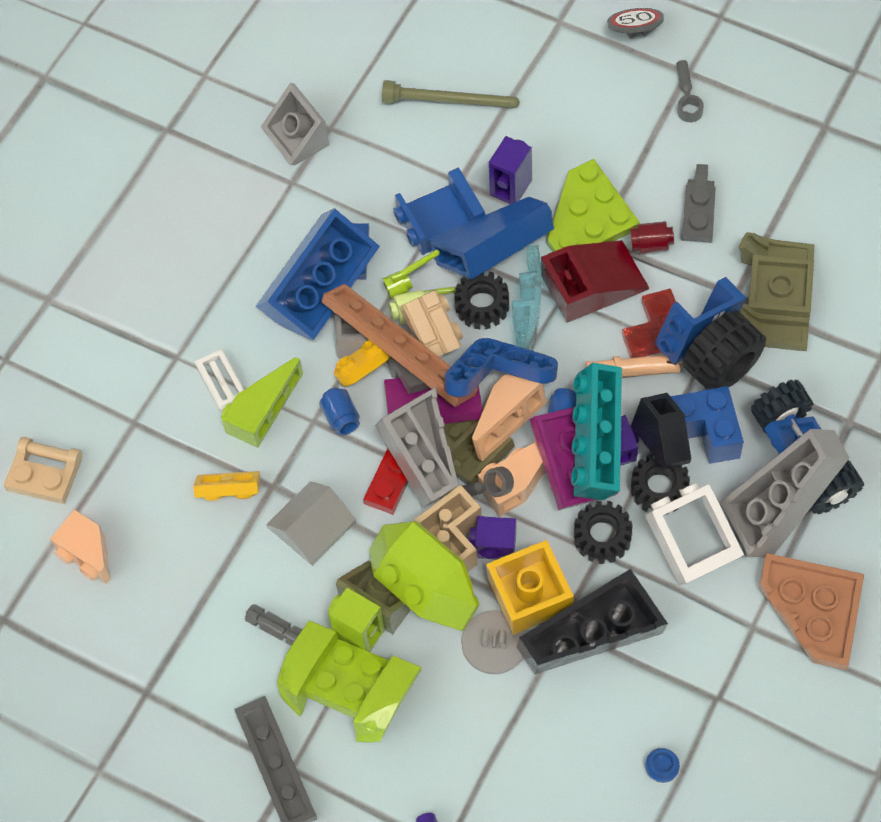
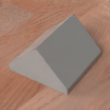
(296, 126)
(312, 521)

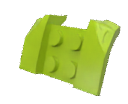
(345, 680)

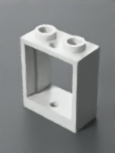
(669, 547)

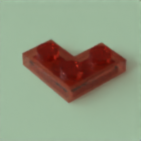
(641, 338)

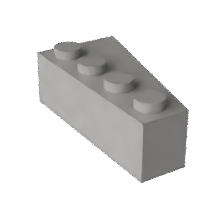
(783, 491)

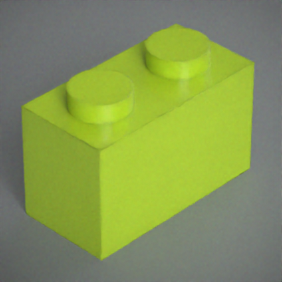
(356, 619)

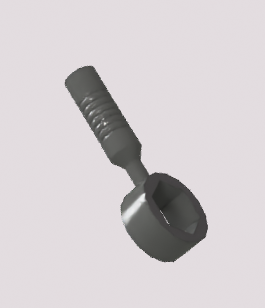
(686, 87)
(489, 483)

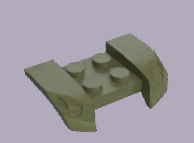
(779, 289)

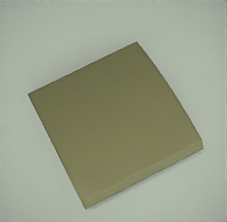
(463, 451)

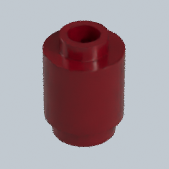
(652, 237)

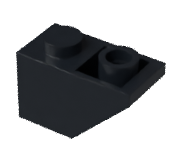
(663, 430)

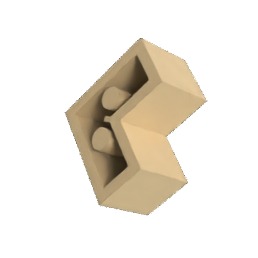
(450, 522)

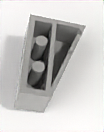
(420, 447)

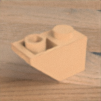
(84, 544)

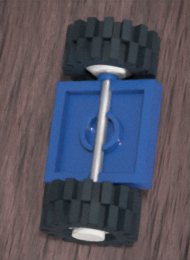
(783, 419)

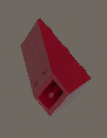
(591, 277)

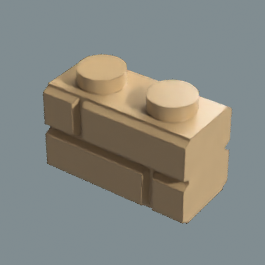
(430, 323)

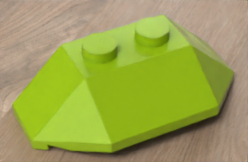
(423, 574)

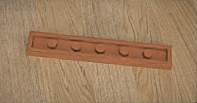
(392, 339)

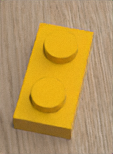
(237, 484)

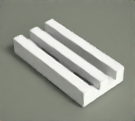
(209, 359)

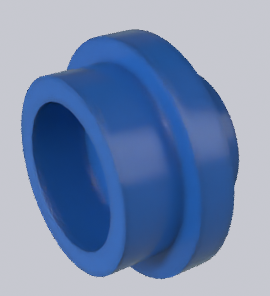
(662, 765)

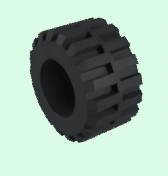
(724, 351)

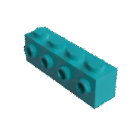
(597, 431)

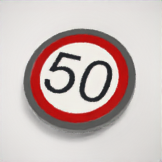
(635, 21)

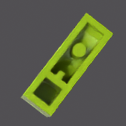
(259, 405)

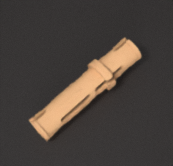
(641, 365)

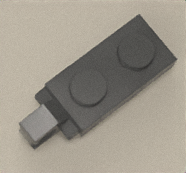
(699, 207)

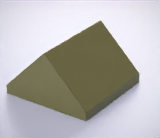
(365, 584)

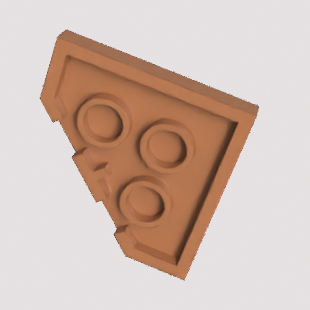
(815, 605)

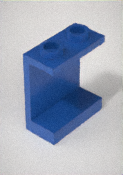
(438, 211)
(681, 328)

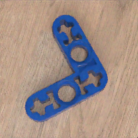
(492, 354)

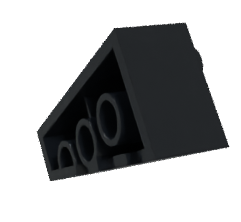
(593, 625)

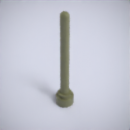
(394, 92)

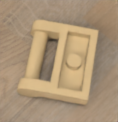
(39, 479)

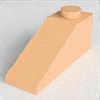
(506, 410)

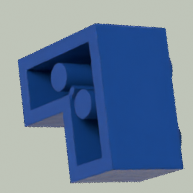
(714, 418)

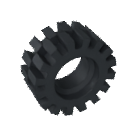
(487, 314)
(645, 471)
(606, 514)

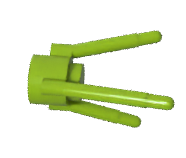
(400, 283)

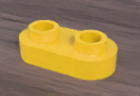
(360, 363)

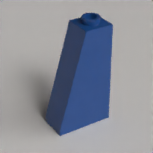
(492, 237)

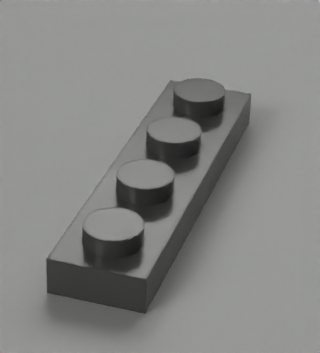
(275, 762)

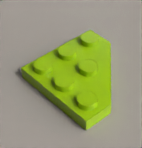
(589, 210)

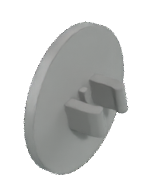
(490, 643)

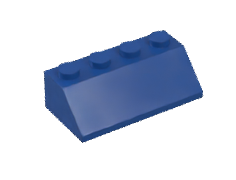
(326, 258)

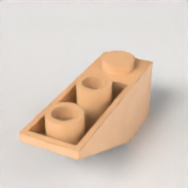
(526, 470)

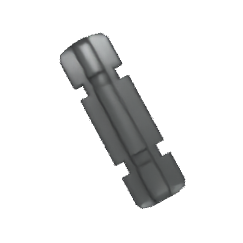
(272, 624)

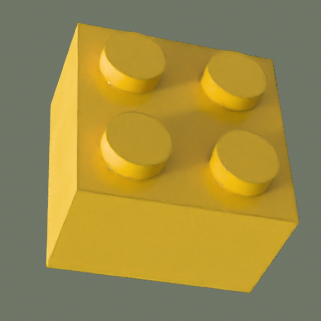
(529, 586)

